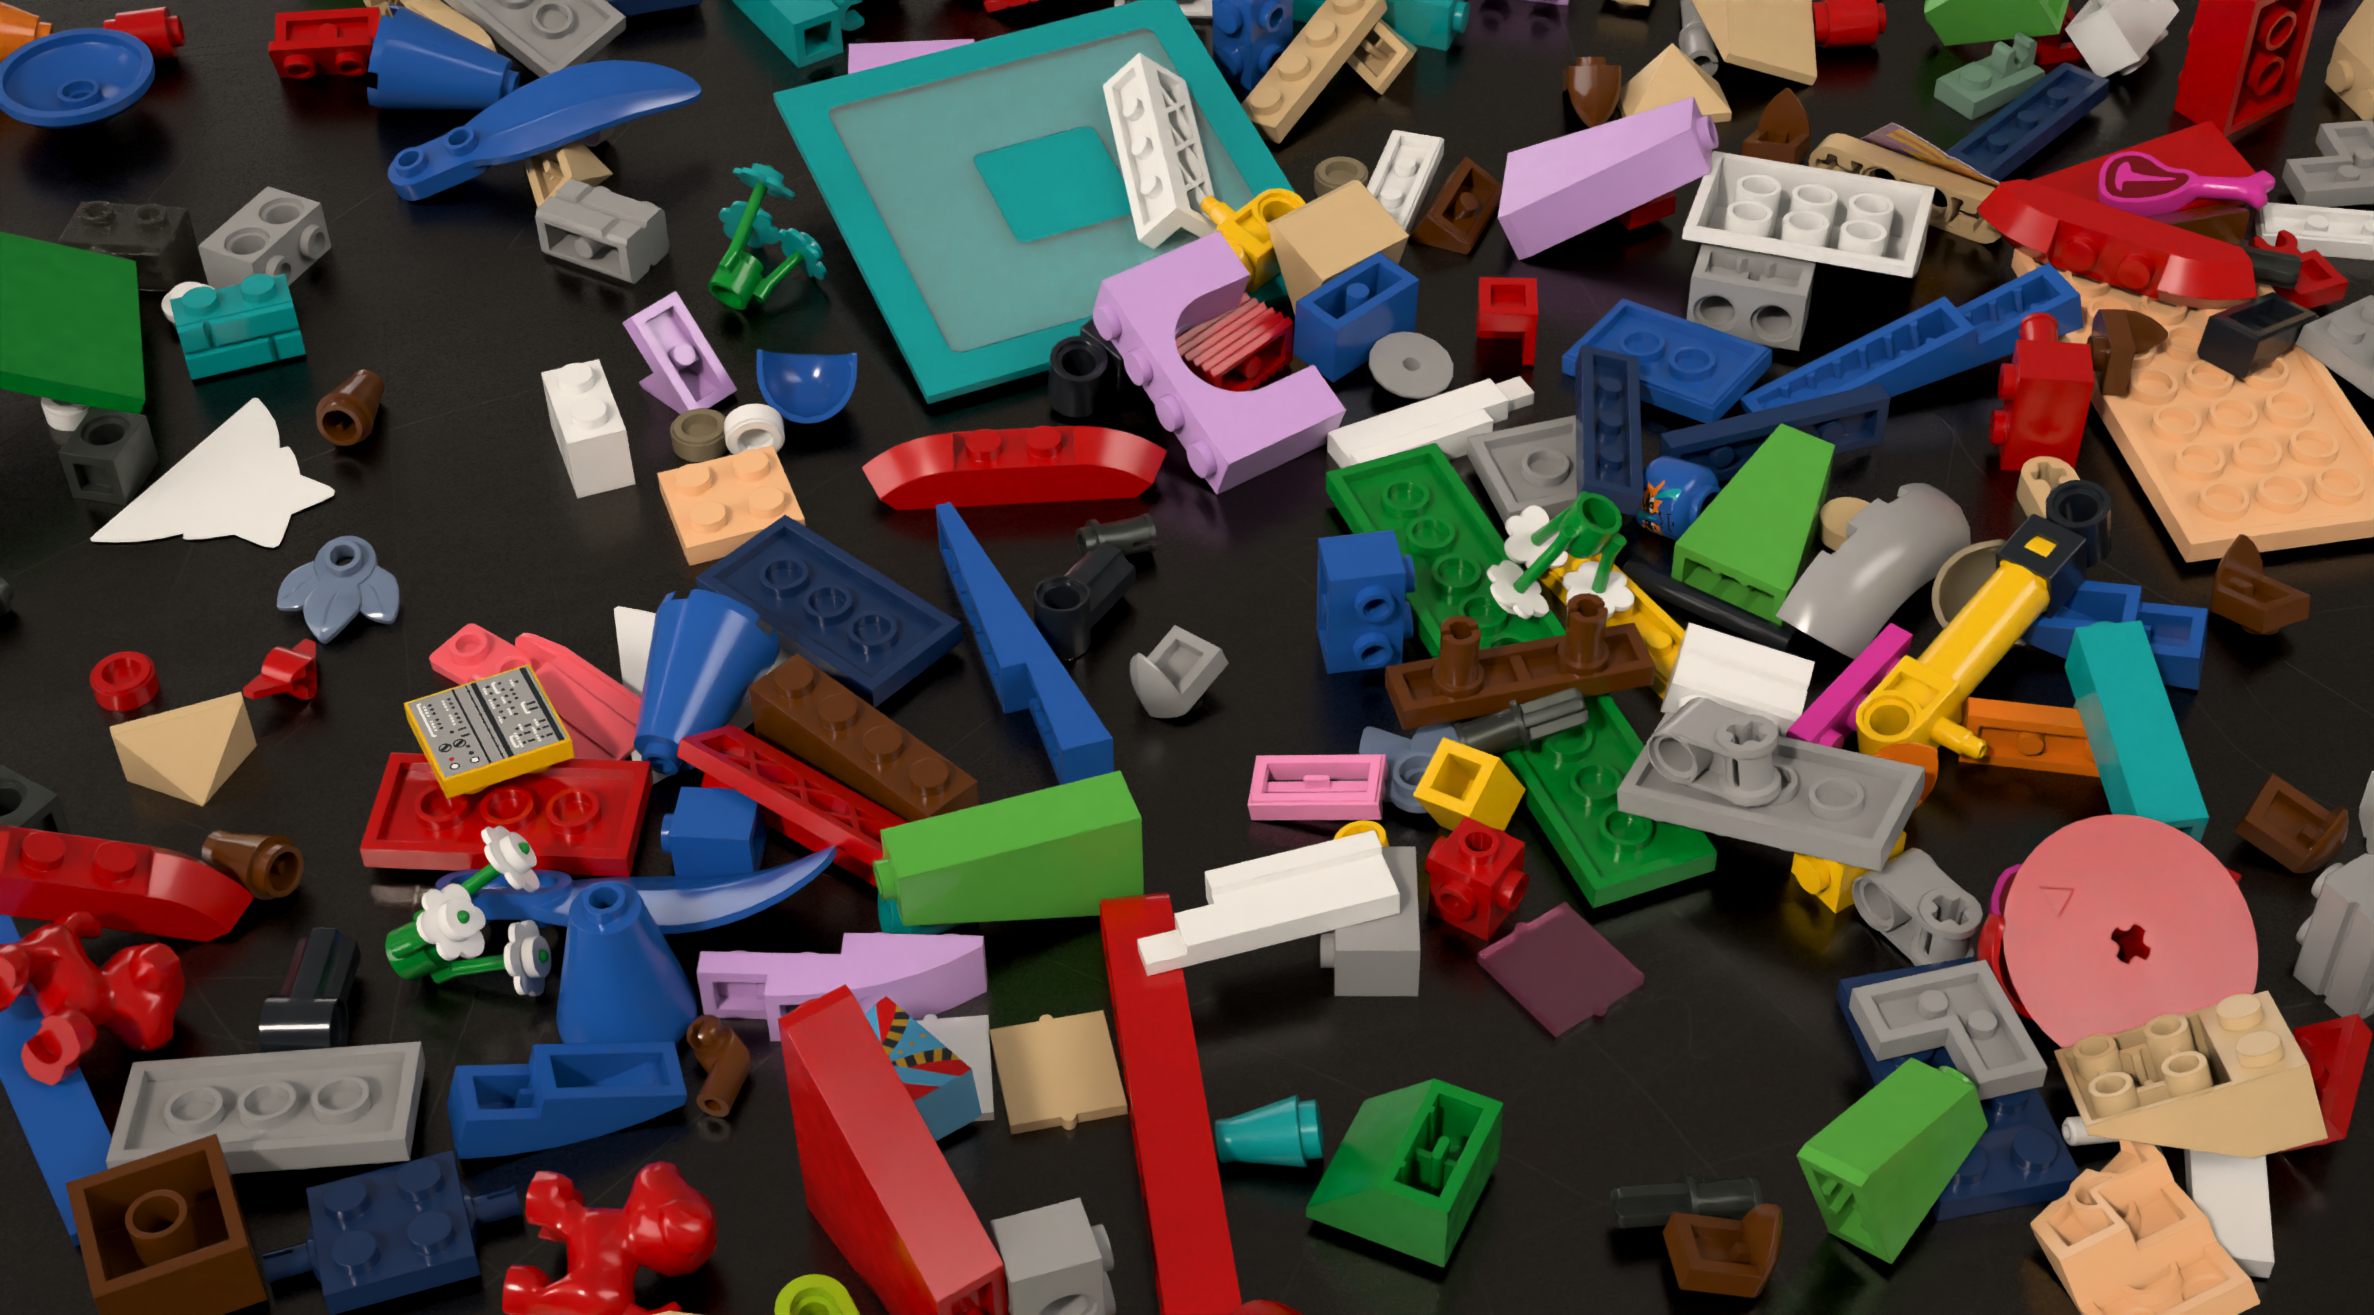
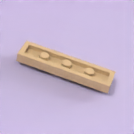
(1309, 65)

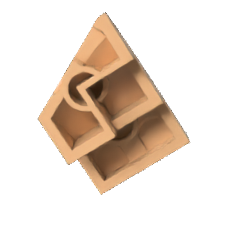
(2139, 1244)

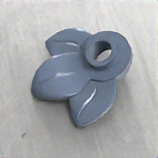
(335, 593)
(1405, 759)

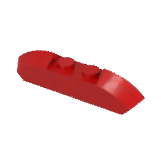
(2119, 246)
(1015, 467)
(117, 881)

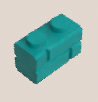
(237, 325)

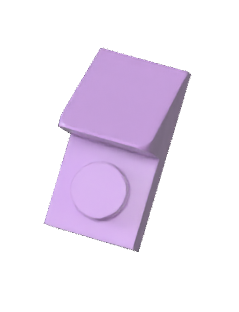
(681, 359)

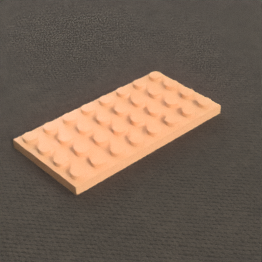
(2229, 453)

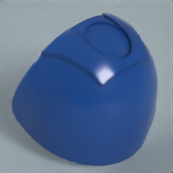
(806, 385)

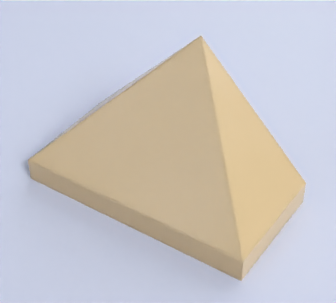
(1381, 56)
(1672, 79)
(555, 167)
(186, 748)

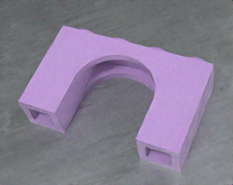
(1223, 431)

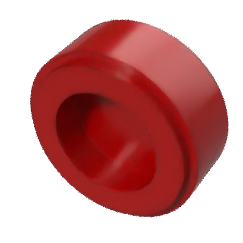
(124, 681)

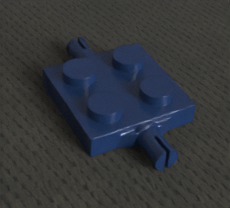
(391, 1233)

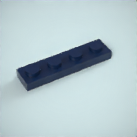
(2031, 121)
(1844, 419)
(1609, 427)

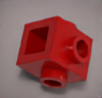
(1476, 877)

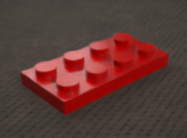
(573, 816)

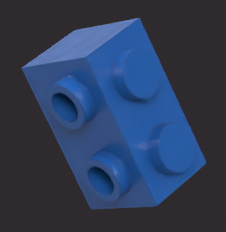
(1250, 37)
(1351, 313)
(1363, 601)

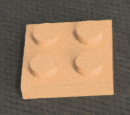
(727, 501)

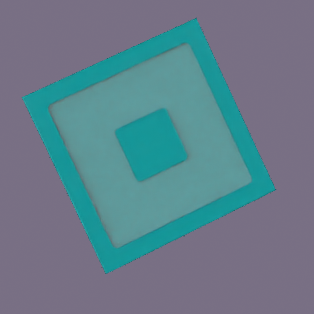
(995, 187)

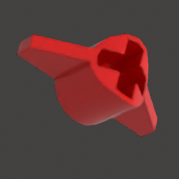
(287, 673)

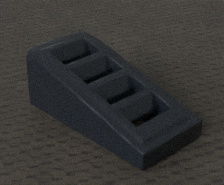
(2252, 333)

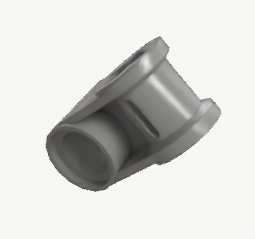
(1714, 748)
(1918, 908)

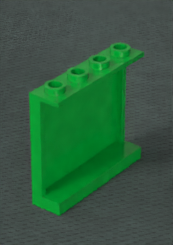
(70, 325)

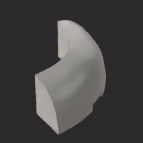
(1882, 563)

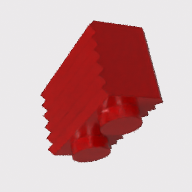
(1238, 346)

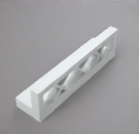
(1158, 151)

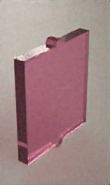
(1560, 969)

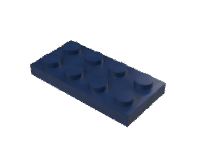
(834, 609)
(2017, 1156)

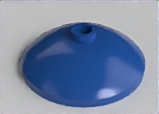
(75, 78)

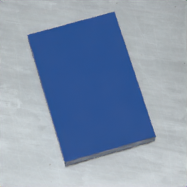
(1680, 361)

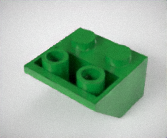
(1412, 1168)

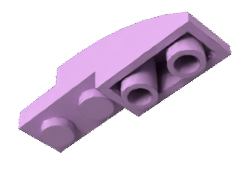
(913, 970)

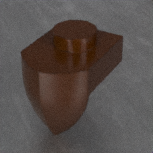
(1593, 88)
(1782, 131)
(2115, 341)
(2251, 598)
(2292, 826)
(1724, 1252)

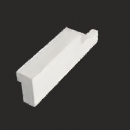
(1439, 420)
(1278, 902)

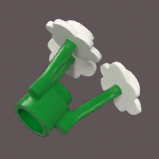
(1581, 531)
(453, 925)

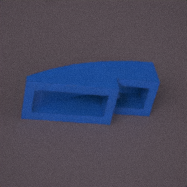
(2173, 631)
(561, 1096)

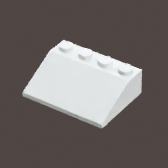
(1811, 214)

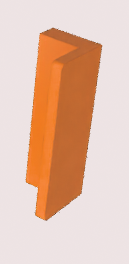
(2029, 736)

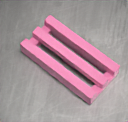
(1318, 796)

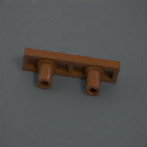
(1483, 681)

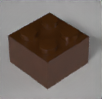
(166, 1235)

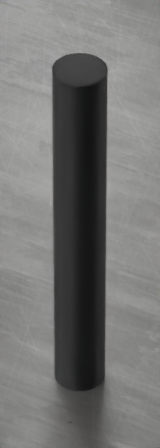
(1710, 607)

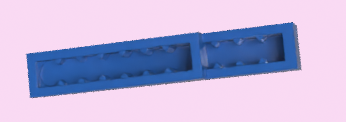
(1929, 342)
(1020, 659)
(57, 1119)

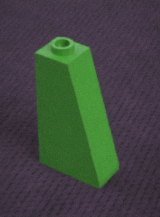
(1760, 526)
(1017, 856)

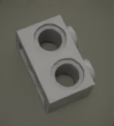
(267, 236)
(1751, 295)

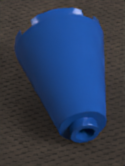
(434, 67)
(698, 672)
(620, 973)

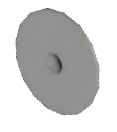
(1411, 365)

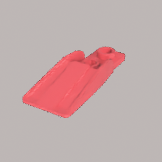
(591, 705)

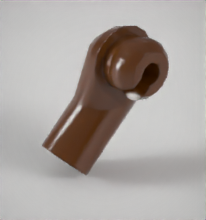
(724, 1060)

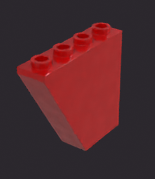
(878, 1172)

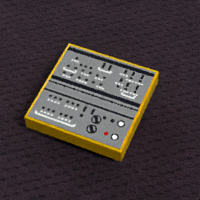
(489, 731)

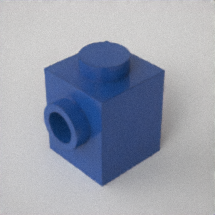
(714, 833)

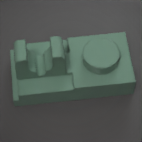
(1993, 80)

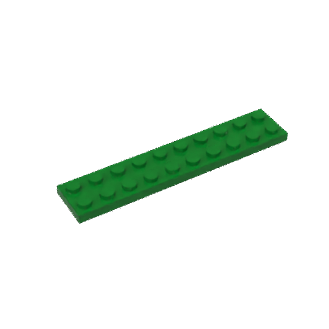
(1566, 776)

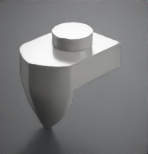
(1175, 673)

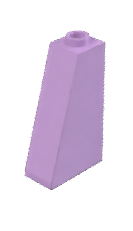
(1601, 173)

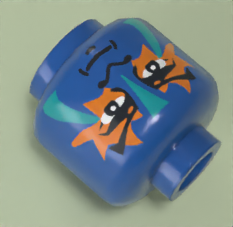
(1675, 495)

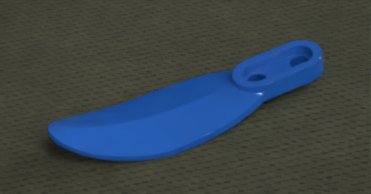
(541, 118)
(674, 902)

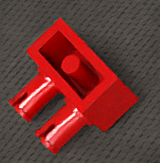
(2043, 396)

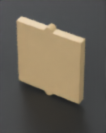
(1057, 1072)

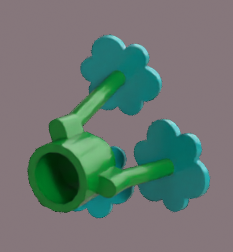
(739, 273)

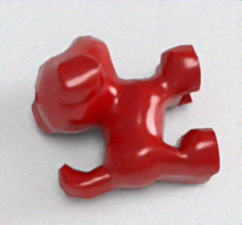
(129, 996)
(660, 1228)

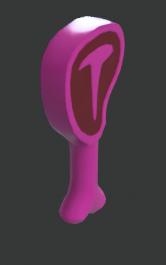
(2149, 187)

